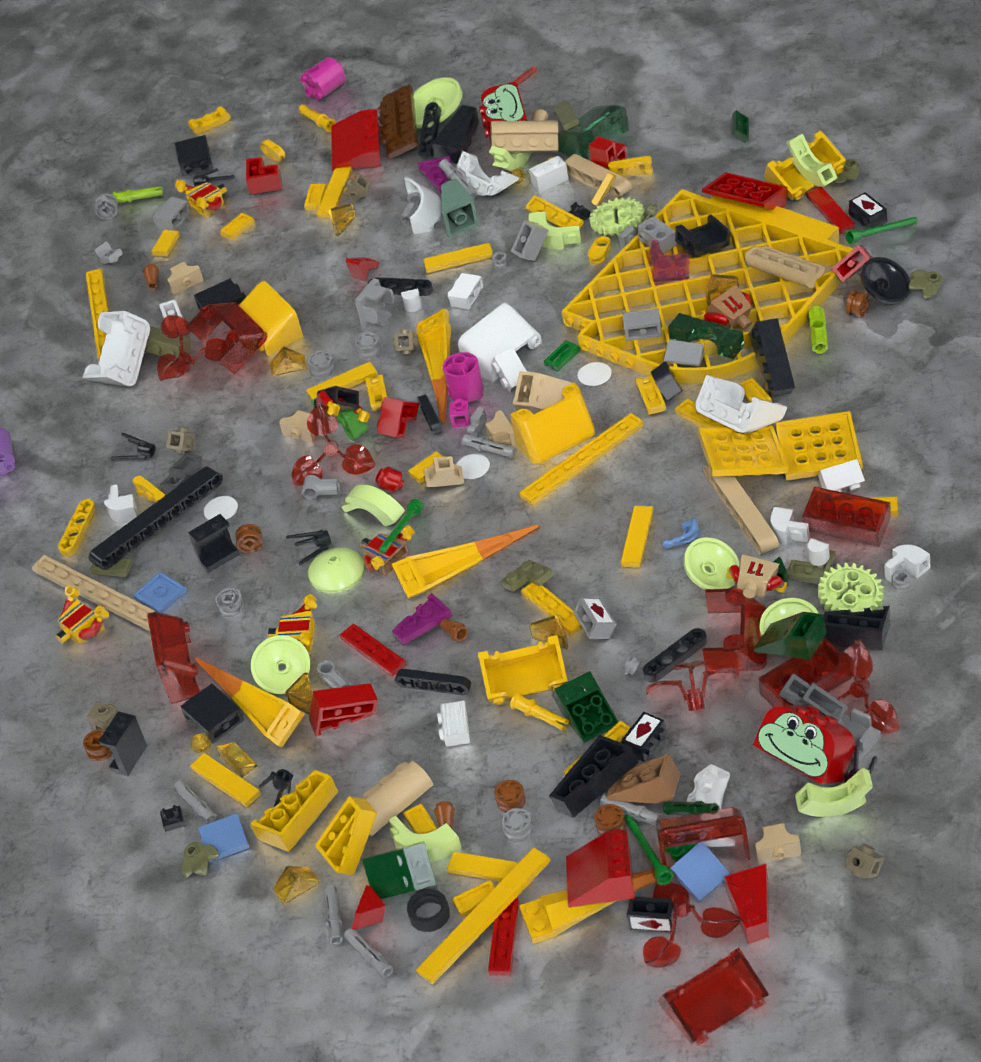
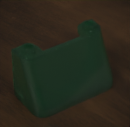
(592, 124)

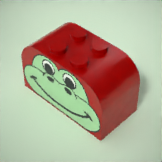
(501, 104)
(807, 742)

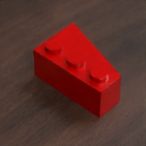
(340, 705)
(750, 901)

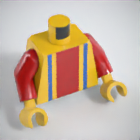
(203, 198)
(78, 620)
(298, 624)

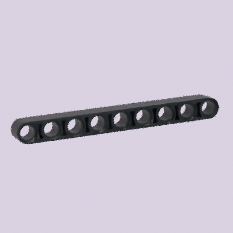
(155, 518)

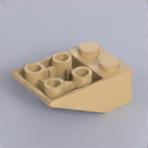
(537, 391)

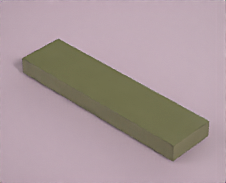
(566, 115)

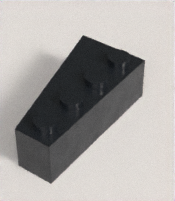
(456, 134)
(772, 357)
(592, 775)

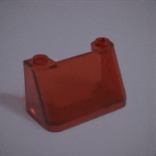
(714, 997)

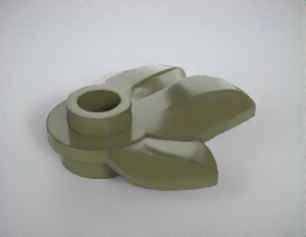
(849, 173)
(649, 212)
(925, 281)
(198, 860)

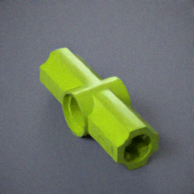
(818, 329)

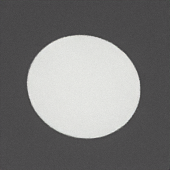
(594, 374)
(473, 466)
(221, 505)

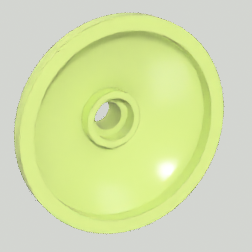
(715, 558)
(336, 570)
(783, 609)
(276, 652)

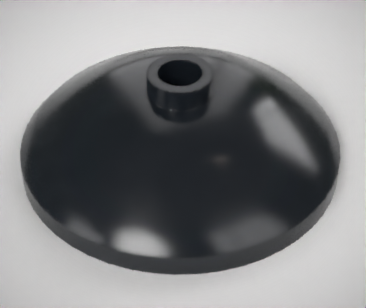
(885, 280)

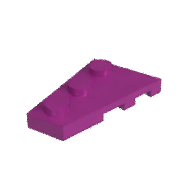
(434, 172)
(424, 619)

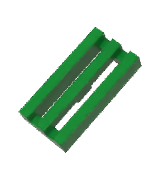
(565, 355)

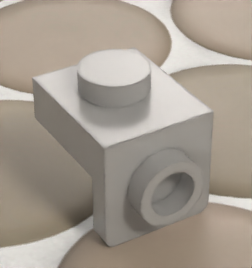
(107, 254)

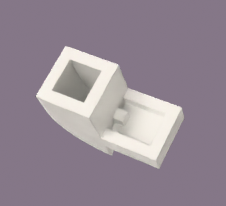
(120, 507)
(786, 528)
(907, 558)

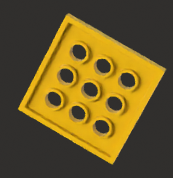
(808, 440)
(741, 453)

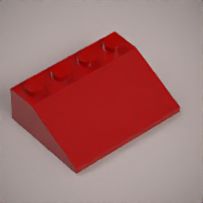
(356, 141)
(748, 191)
(600, 870)

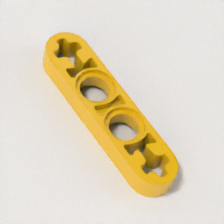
(80, 528)

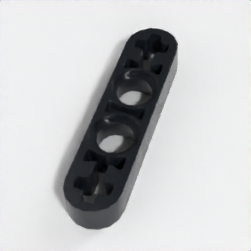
(427, 131)
(424, 286)
(677, 657)
(454, 684)

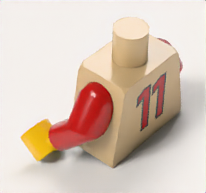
(756, 576)

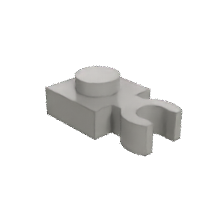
(477, 421)

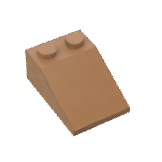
(647, 782)

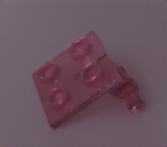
(668, 266)

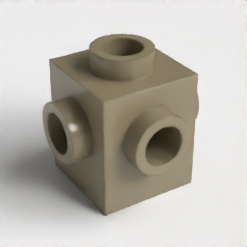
(356, 187)
(399, 338)
(180, 440)
(101, 715)
(864, 861)

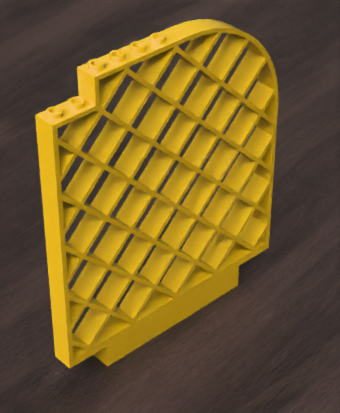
(792, 234)

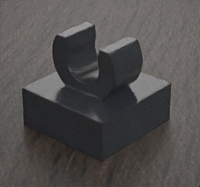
(579, 211)
(172, 818)

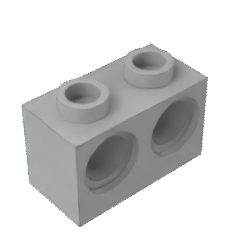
(656, 229)

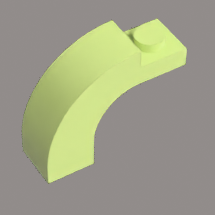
(508, 161)
(808, 165)
(556, 236)
(374, 501)
(834, 800)
(438, 843)

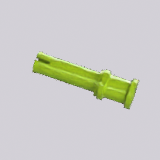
(129, 196)

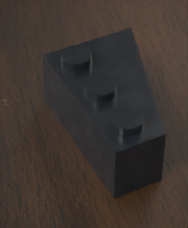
(867, 626)

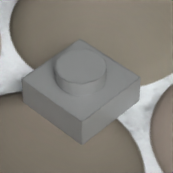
(626, 236)

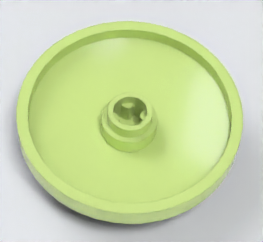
(444, 92)

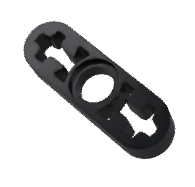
(429, 414)

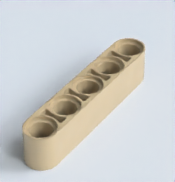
(593, 175)

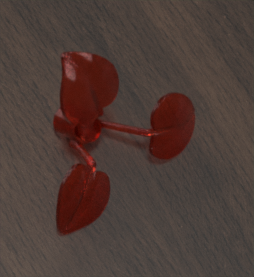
(172, 367)
(357, 457)
(858, 663)
(694, 697)
(716, 923)

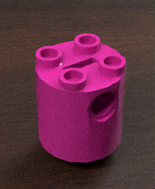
(323, 78)
(463, 377)

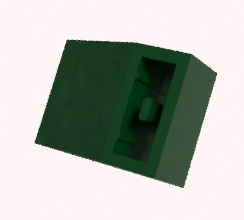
(794, 636)
(585, 707)
(399, 871)

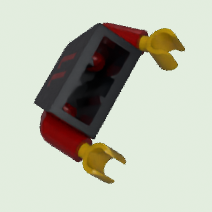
(340, 400)

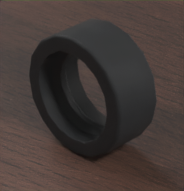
(423, 897)

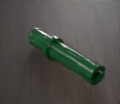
(688, 808)

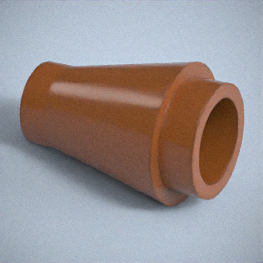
(151, 275)
(455, 630)
(444, 813)

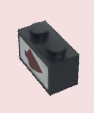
(867, 211)
(645, 735)
(650, 914)

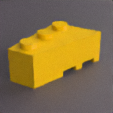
(347, 835)

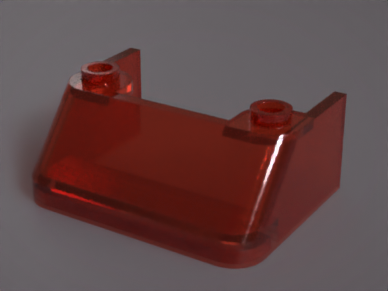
(243, 338)
(737, 648)
(172, 656)
(702, 828)

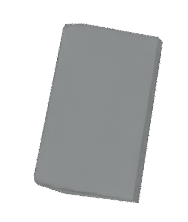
(684, 352)

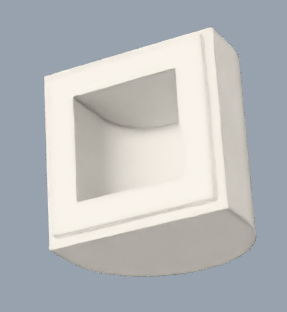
(411, 300)
(818, 552)

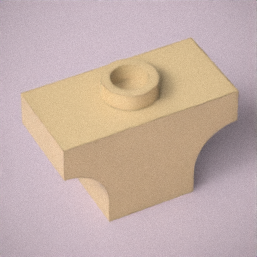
(184, 277)
(297, 427)
(501, 430)
(443, 473)
(777, 844)

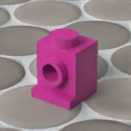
(459, 408)

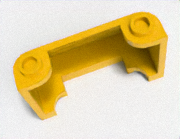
(787, 174)
(273, 316)
(553, 428)
(523, 671)

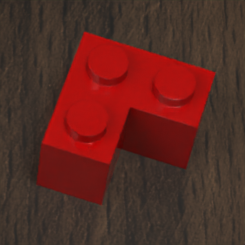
(606, 151)
(261, 177)
(395, 415)

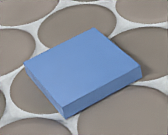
(160, 593)
(225, 835)
(699, 871)

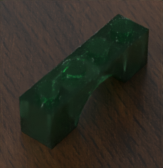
(689, 328)

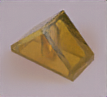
(342, 217)
(718, 285)
(287, 362)
(549, 627)
(300, 693)
(294, 882)

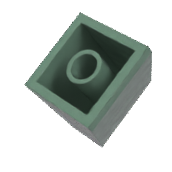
(457, 208)

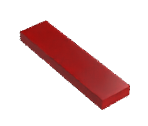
(830, 209)
(372, 650)
(503, 941)

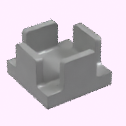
(371, 304)
(862, 731)

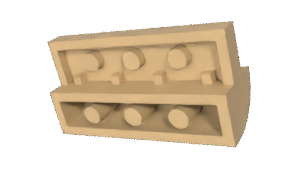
(525, 136)
(784, 265)
(396, 792)

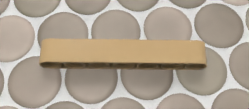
(744, 512)

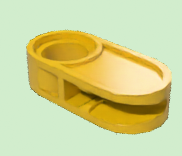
(272, 150)
(597, 253)

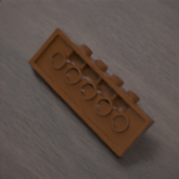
(398, 121)

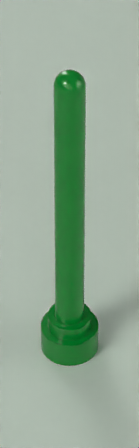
(853, 236)
(413, 509)
(661, 873)

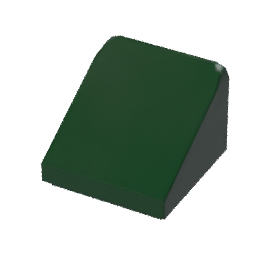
(782, 572)

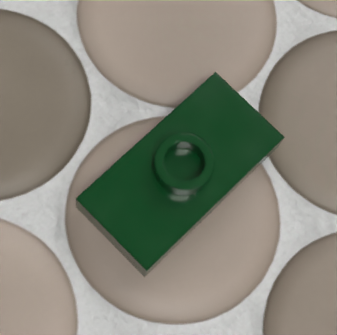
(740, 126)

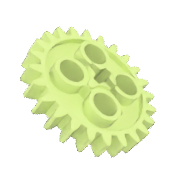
(604, 217)
(861, 592)

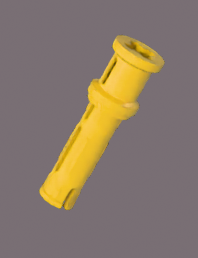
(320, 119)
(531, 708)

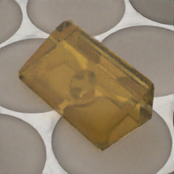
(236, 758)

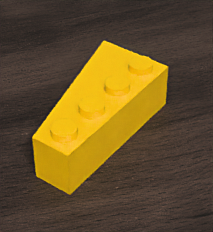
(296, 811)

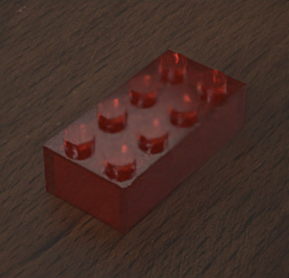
(847, 516)
(820, 670)

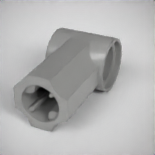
(413, 203)
(315, 486)
(331, 676)

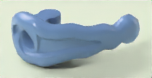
(691, 532)

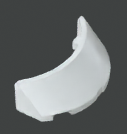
(478, 180)
(429, 209)
(710, 788)

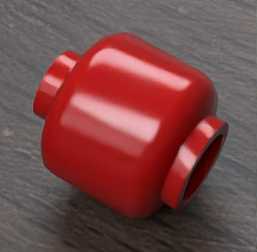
(389, 480)

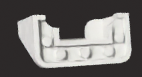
(496, 334)
(121, 350)
(723, 403)

